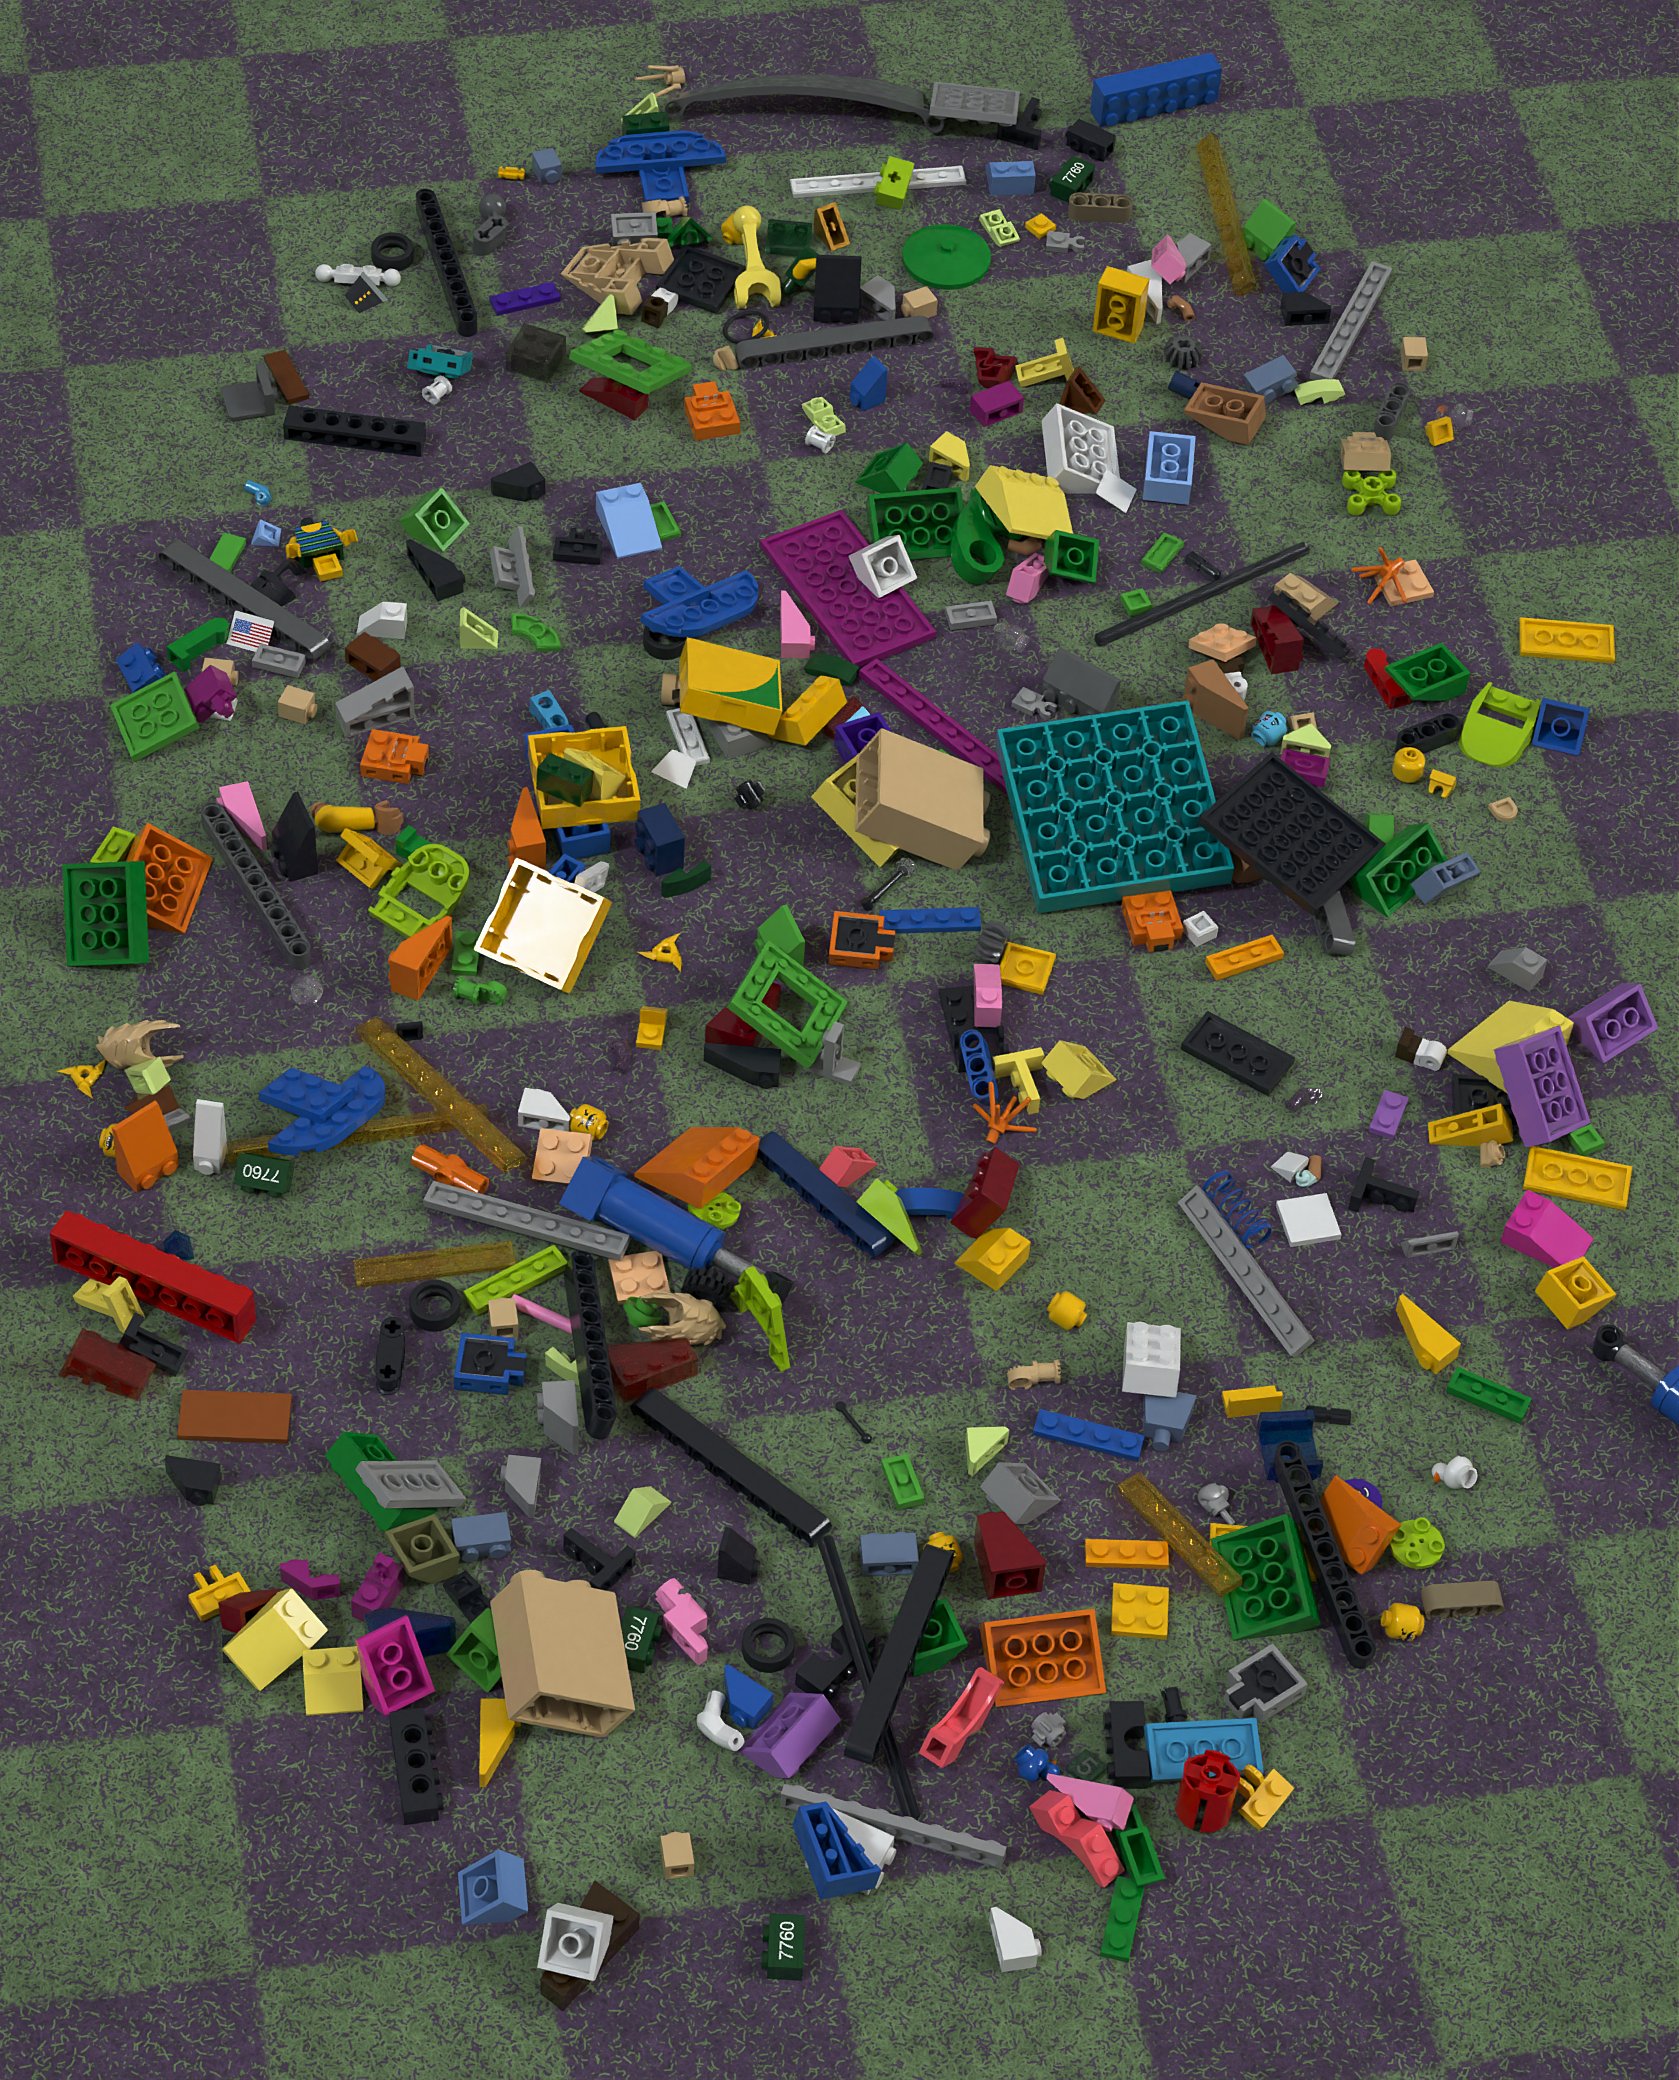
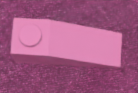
(1168, 260)
(1027, 579)
(794, 630)
(242, 811)
(987, 995)
(1098, 1801)

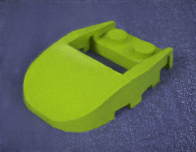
(1492, 740)
(433, 872)

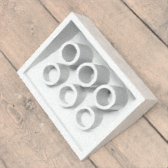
(1078, 449)

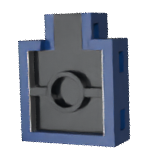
(1292, 264)
(488, 1364)

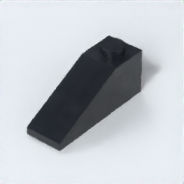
(436, 571)
(751, 1064)

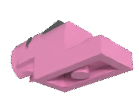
(684, 1618)

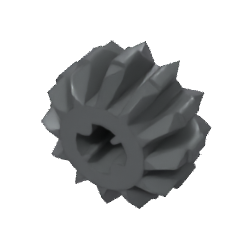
(1183, 351)
(992, 942)

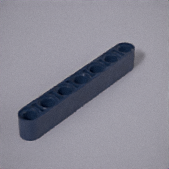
(824, 1194)

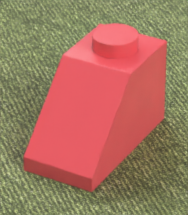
(846, 1165)

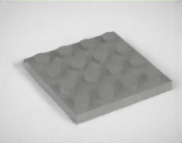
(974, 103)

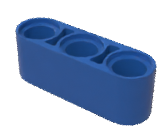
(974, 1057)

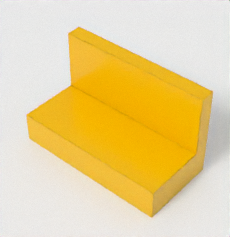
(1251, 1401)

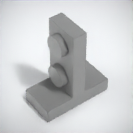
(830, 1060)

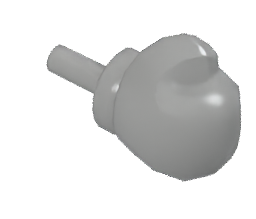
(1214, 1500)

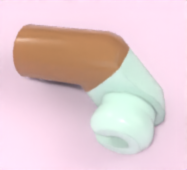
(1311, 1175)

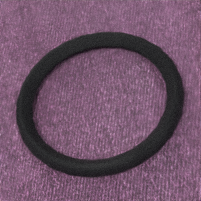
(744, 313)

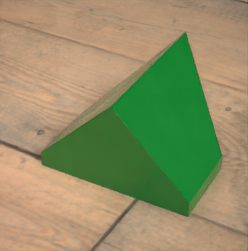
(687, 232)

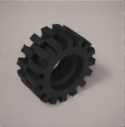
(708, 1286)

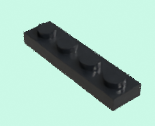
(1316, 629)

